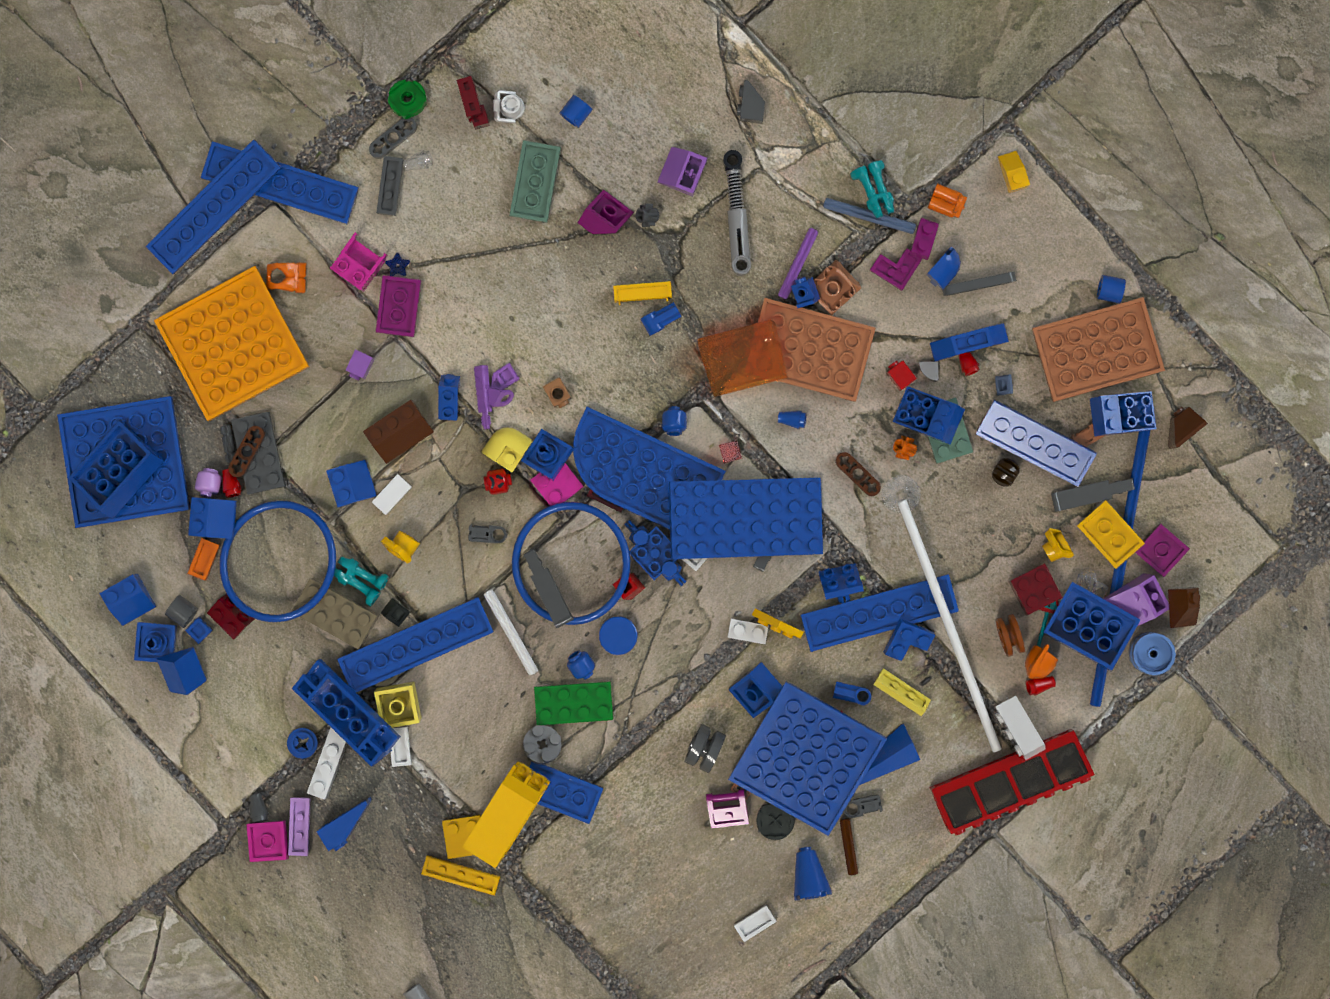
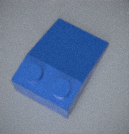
(339, 829)

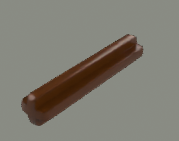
(848, 844)

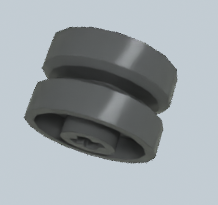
(705, 748)

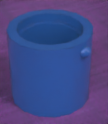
(575, 111)
(1111, 289)

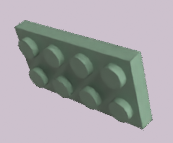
(535, 181)

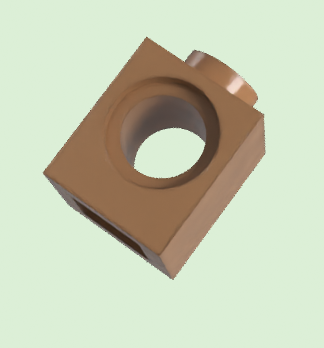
(557, 384)

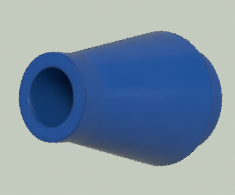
(793, 418)

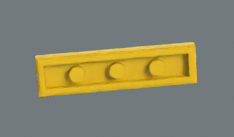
(460, 875)

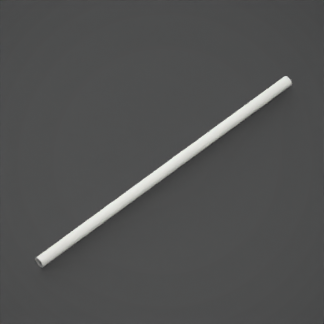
(949, 625)

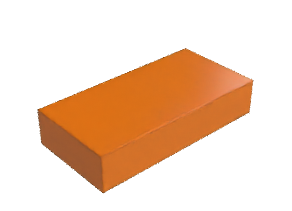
(203, 559)

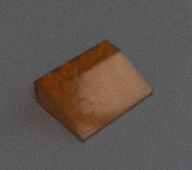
(743, 358)

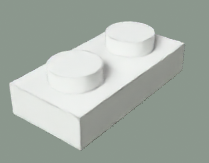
(747, 631)

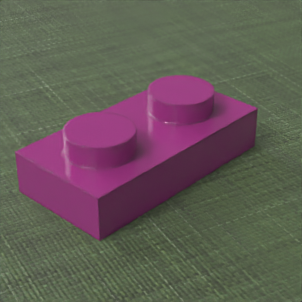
(924, 239)

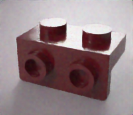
(229, 617)

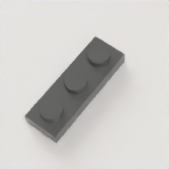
(390, 186)

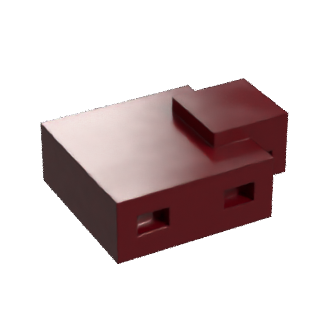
(474, 110)

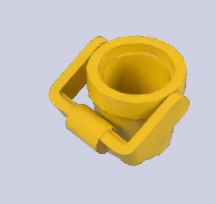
(1057, 546)

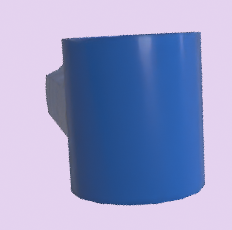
(657, 320)
(849, 693)

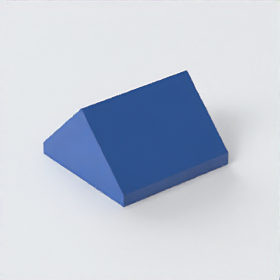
(182, 671)

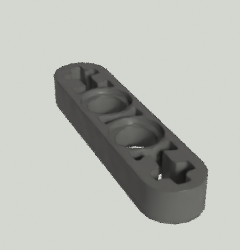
(980, 283)

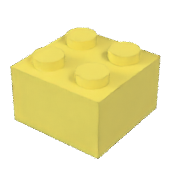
(398, 704)

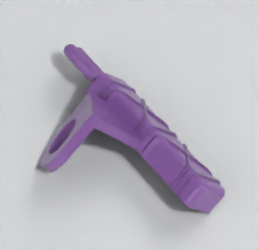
(487, 396)

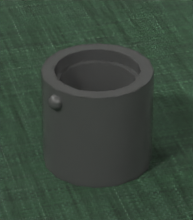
(181, 611)

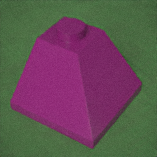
(604, 215)

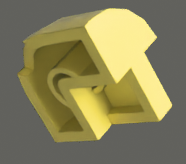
(507, 447)

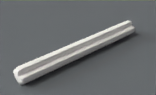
(510, 631)

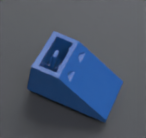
(1122, 413)
(929, 415)

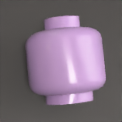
(208, 482)

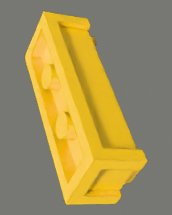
(642, 291)

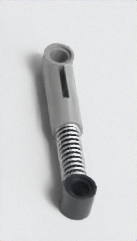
(737, 215)

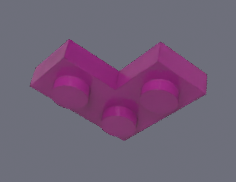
(899, 273)

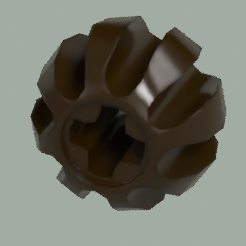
(1005, 472)

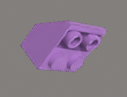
(682, 170)

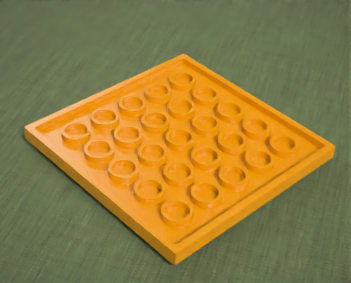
(231, 343)

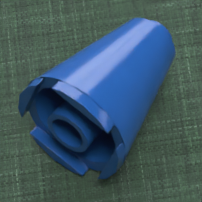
(809, 876)

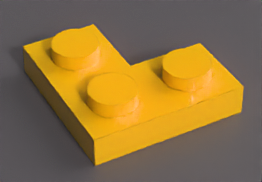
(777, 625)

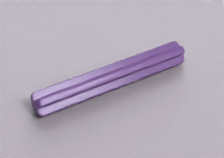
(798, 263)

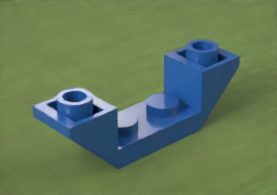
(969, 342)

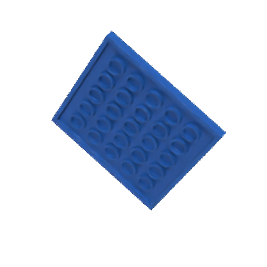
(157, 427)
(807, 758)

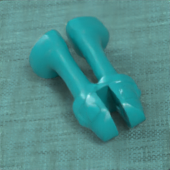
(883, 195)
(349, 578)

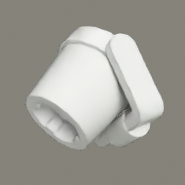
(511, 107)

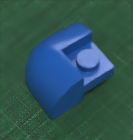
(945, 269)

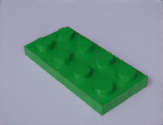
(573, 703)

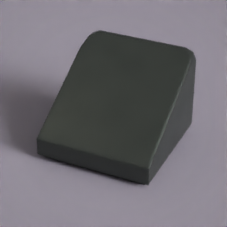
(395, 612)

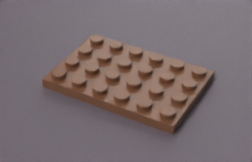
(820, 349)
(1098, 349)

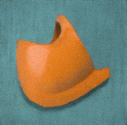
(1039, 662)

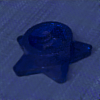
(397, 270)

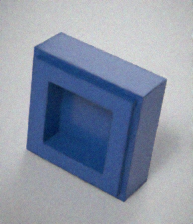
(199, 630)

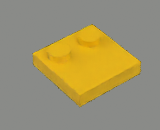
(456, 833)

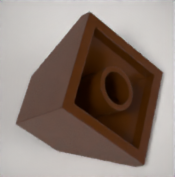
(1184, 426)
(1183, 606)

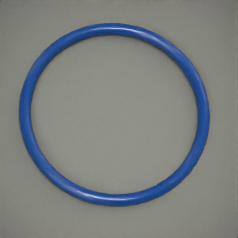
(571, 506)
(325, 585)

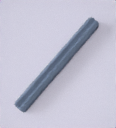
(867, 215)

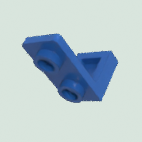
(448, 397)

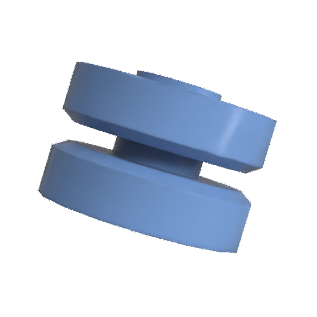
(1163, 653)

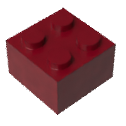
(1035, 589)

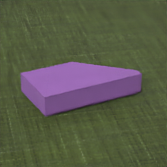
(504, 377)

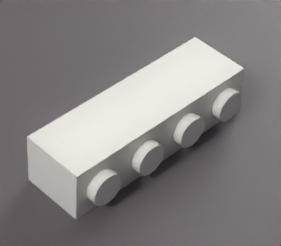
(327, 765)

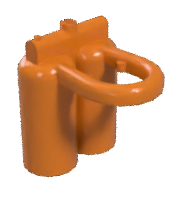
(947, 201)

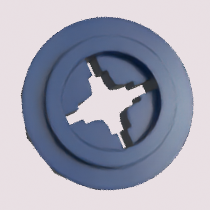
(293, 741)

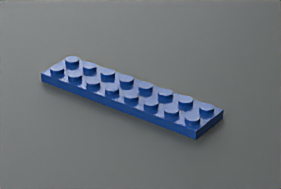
(292, 187)
(213, 206)
(875, 613)
(415, 645)

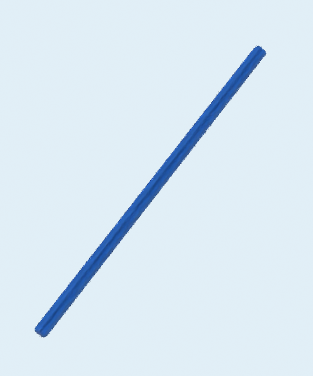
(1118, 575)

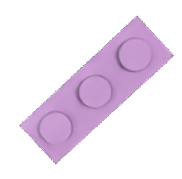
(299, 826)

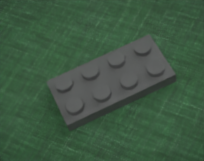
(266, 469)

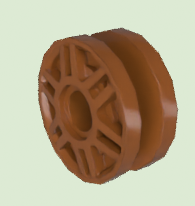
(1010, 635)

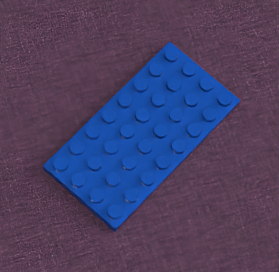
(745, 518)

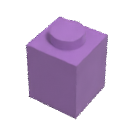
(359, 365)

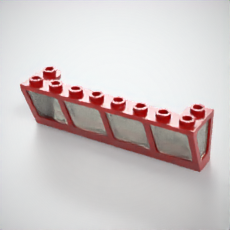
(1011, 783)

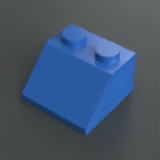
(351, 483)
(212, 518)
(128, 599)
(756, 690)

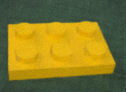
(1111, 534)

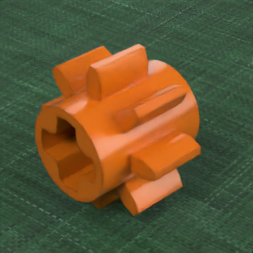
(905, 447)

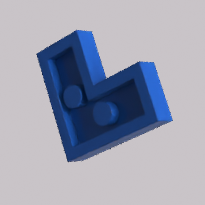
(906, 635)

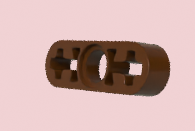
(248, 436)
(858, 466)

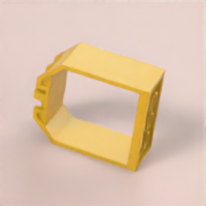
(506, 814)

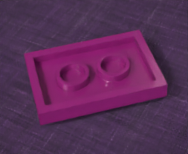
(398, 306)

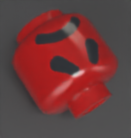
(497, 481)

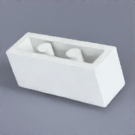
(1019, 728)

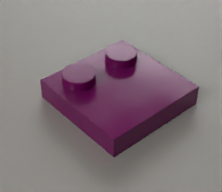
(1162, 550)

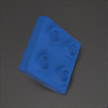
(547, 454)
(840, 582)
(154, 641)

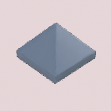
(1004, 385)

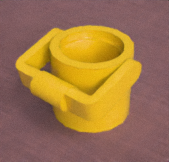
(402, 546)

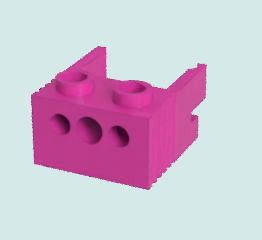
(358, 264)

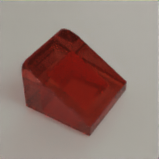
(730, 451)

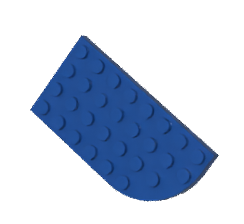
(633, 467)

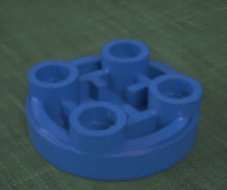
(618, 635)

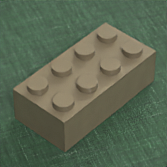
(338, 614)

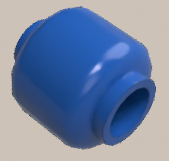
(674, 421)
(580, 665)

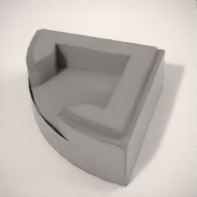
(930, 370)

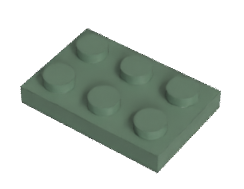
(959, 446)

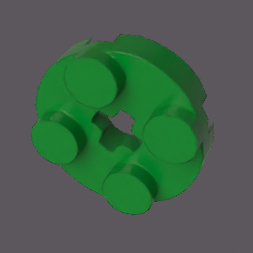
(407, 88)

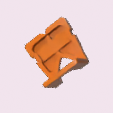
(294, 277)

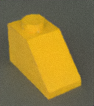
(1013, 172)

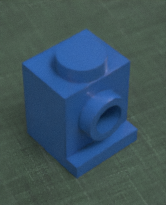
(808, 286)

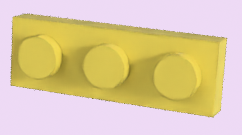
(902, 692)

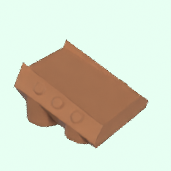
(835, 287)

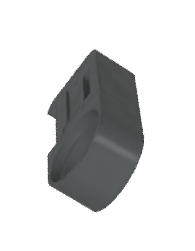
(485, 534)
(865, 805)

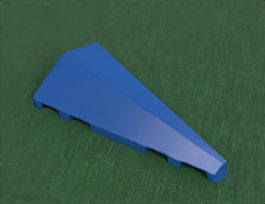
(896, 753)

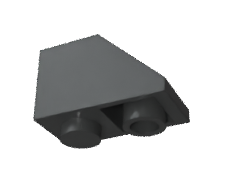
(752, 104)

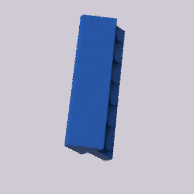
(346, 713)

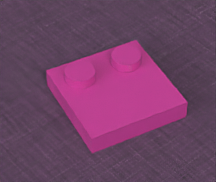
(560, 489)
(267, 841)

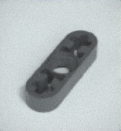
(393, 129)

